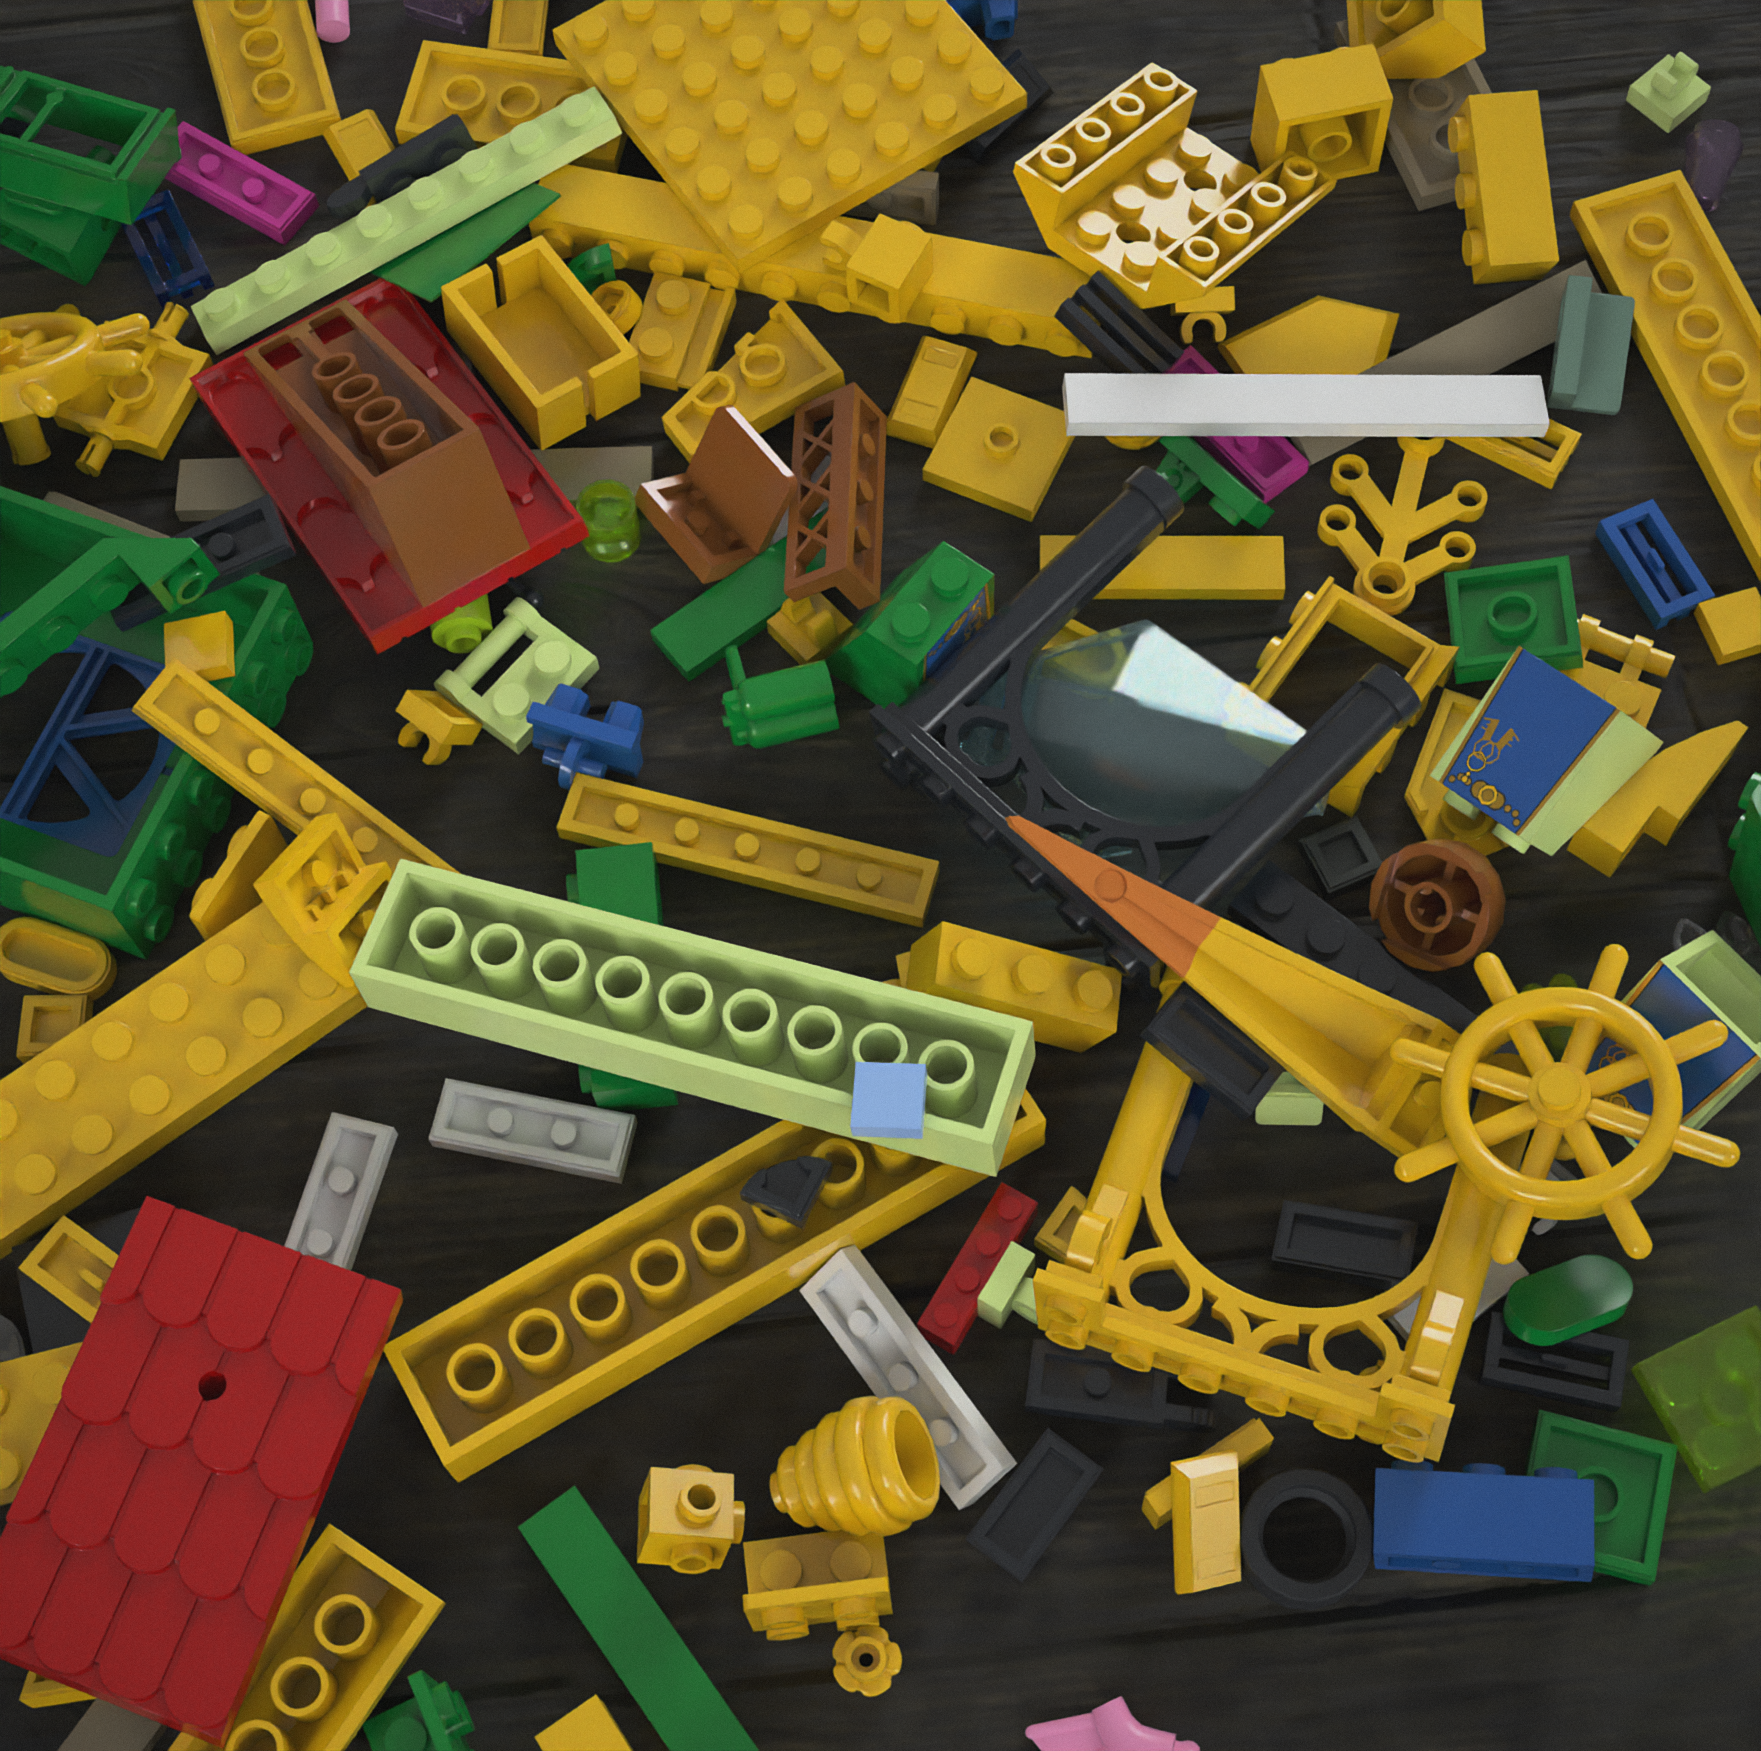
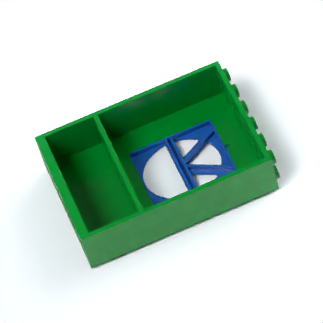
(131, 856)

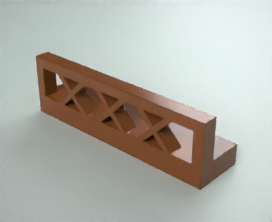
(855, 496)

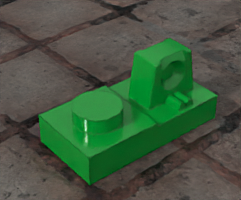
(1191, 468)

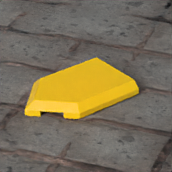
(1314, 339)
(1426, 794)

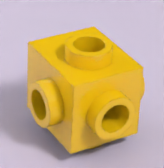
(688, 1518)

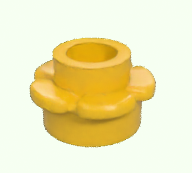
(872, 1679)

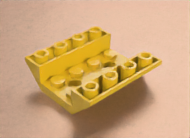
(1128, 177)

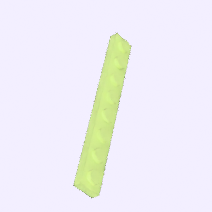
(405, 220)

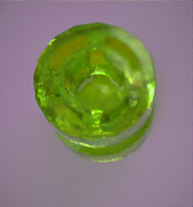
(610, 519)

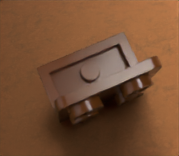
(724, 502)

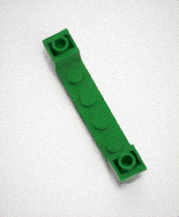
(96, 583)

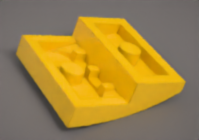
(324, 895)

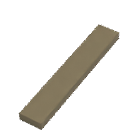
(1471, 347)

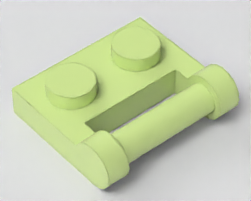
(531, 678)

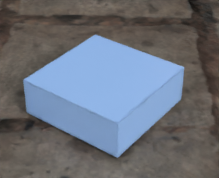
(889, 1100)

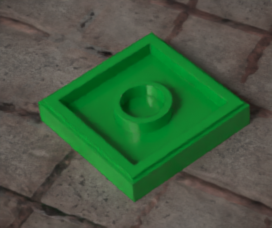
(1508, 608)
(1630, 1488)

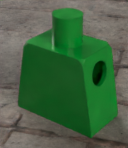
(64, 242)

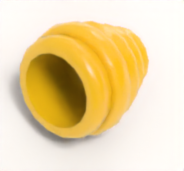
(860, 1470)

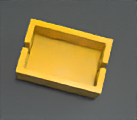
(546, 347)

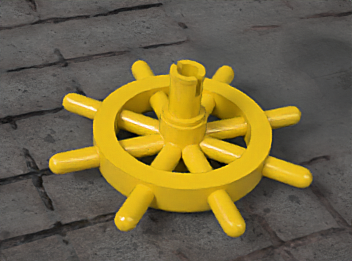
(51, 361)
(1562, 1104)

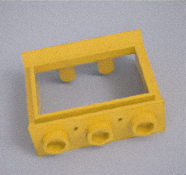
(1427, 660)

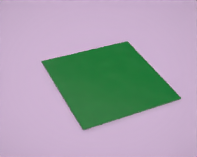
(465, 244)

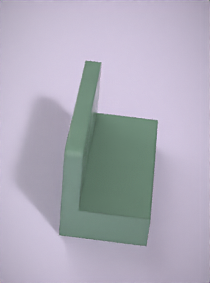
(1590, 349)

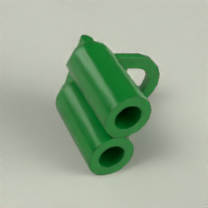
(778, 704)

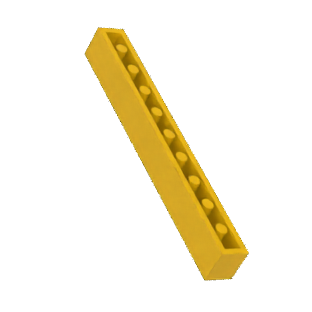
(970, 292)

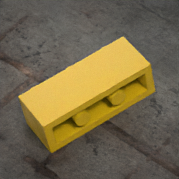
(1503, 187)
(1064, 996)

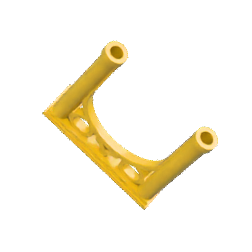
(1397, 1405)

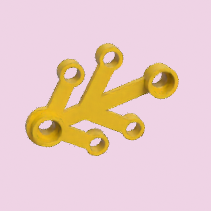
(1399, 526)

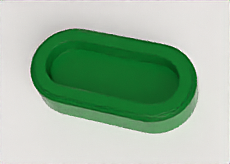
(1567, 1300)

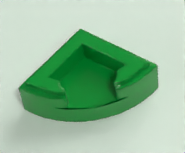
(593, 267)

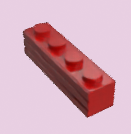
(955, 1301)

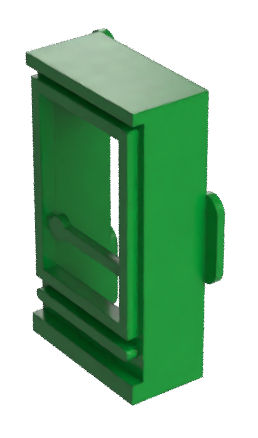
(55, 179)

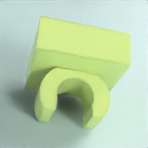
(1669, 91)
(1009, 1288)

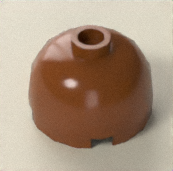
(1437, 903)

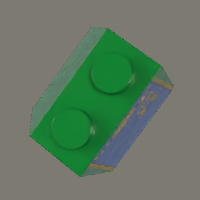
(914, 626)

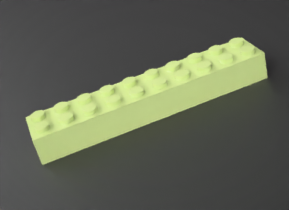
(687, 1011)

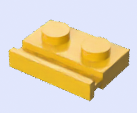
(680, 330)

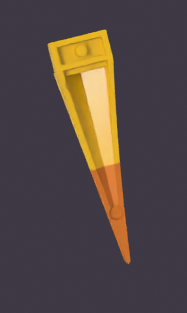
(1300, 1013)

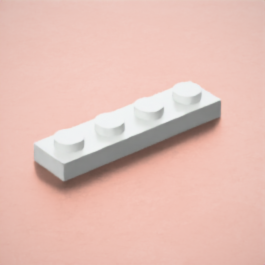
(901, 1363)

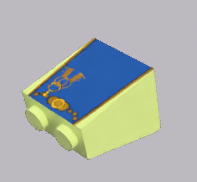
(1541, 755)
(1683, 991)

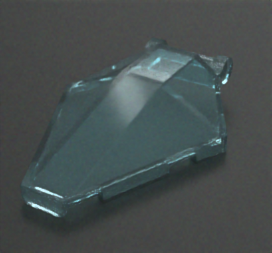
(1141, 729)

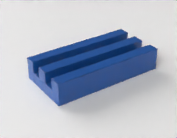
(1634, 574)

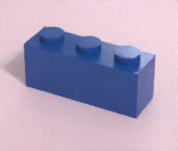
(1484, 1521)

